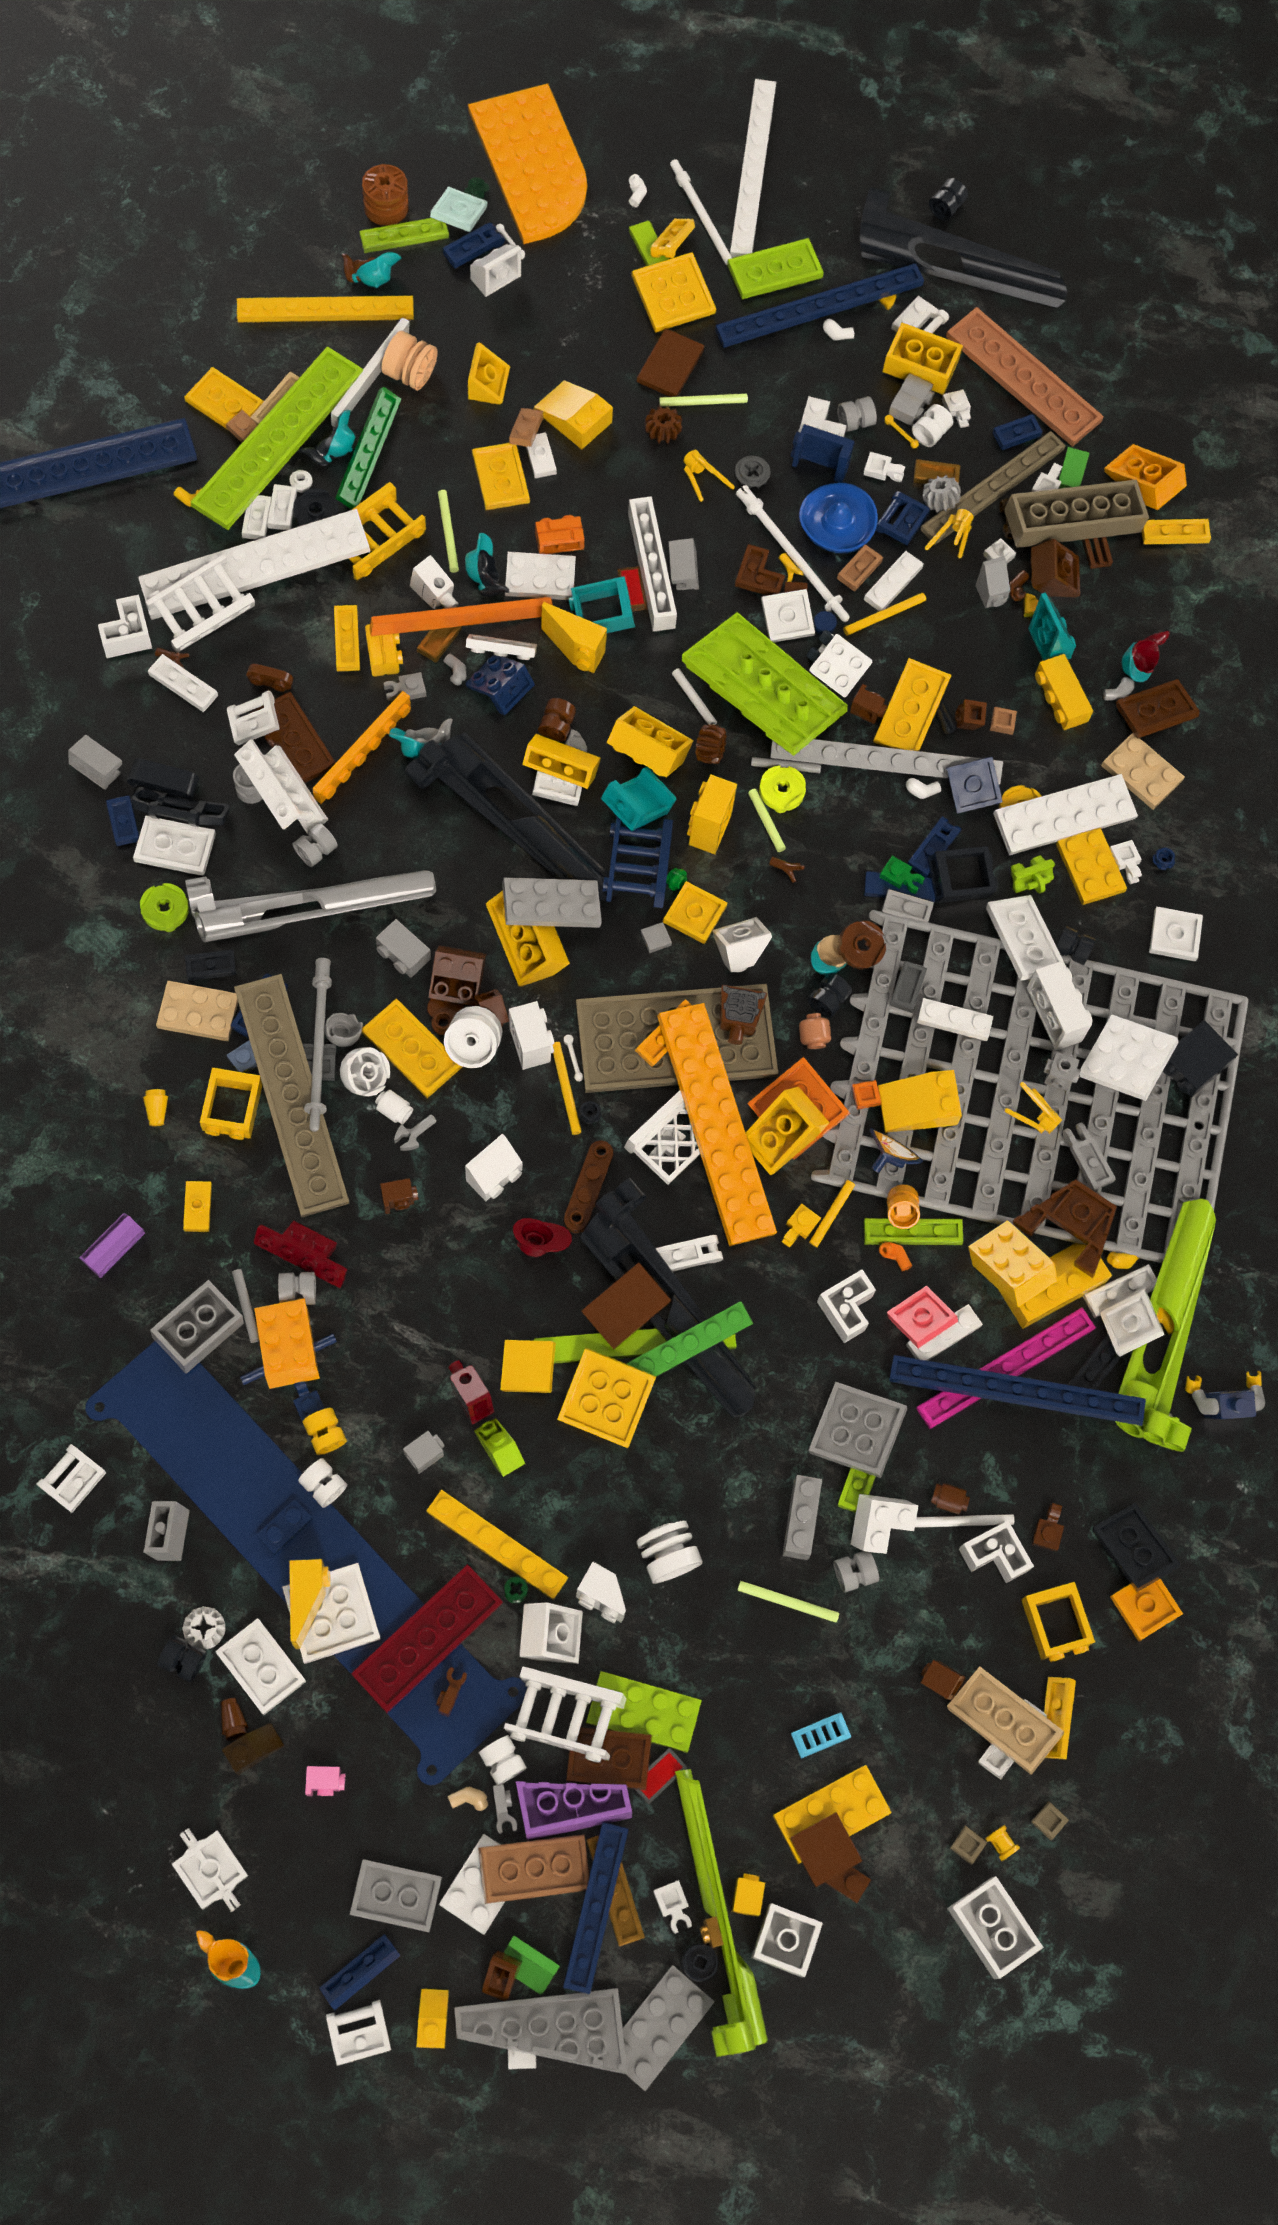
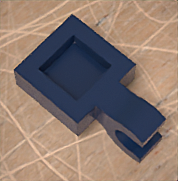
(307, 1402)

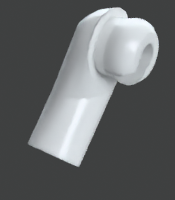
(638, 188)
(835, 332)
(922, 790)

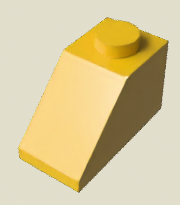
(432, 2018)

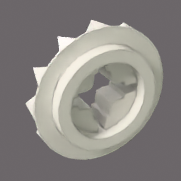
(212, 1636)

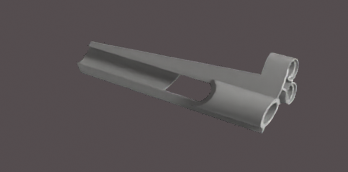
(243, 915)

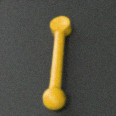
(889, 420)

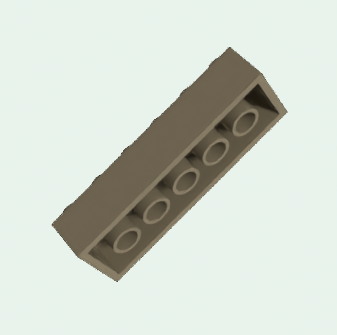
(1076, 513)

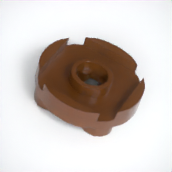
(874, 942)

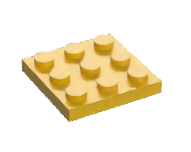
(673, 292)
(606, 1397)

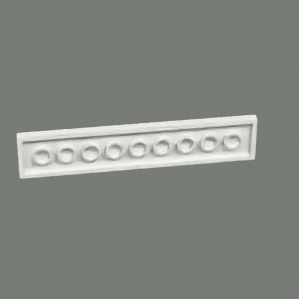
(266, 559)

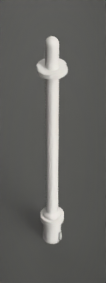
(754, 507)

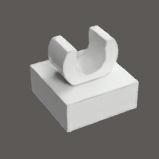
(999, 549)

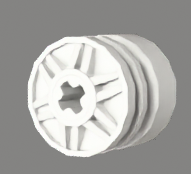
(669, 1552)

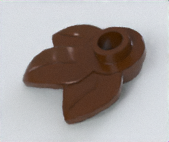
(441, 1012)

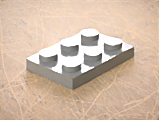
(396, 1895)

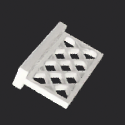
(652, 1128)

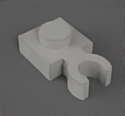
(410, 684)

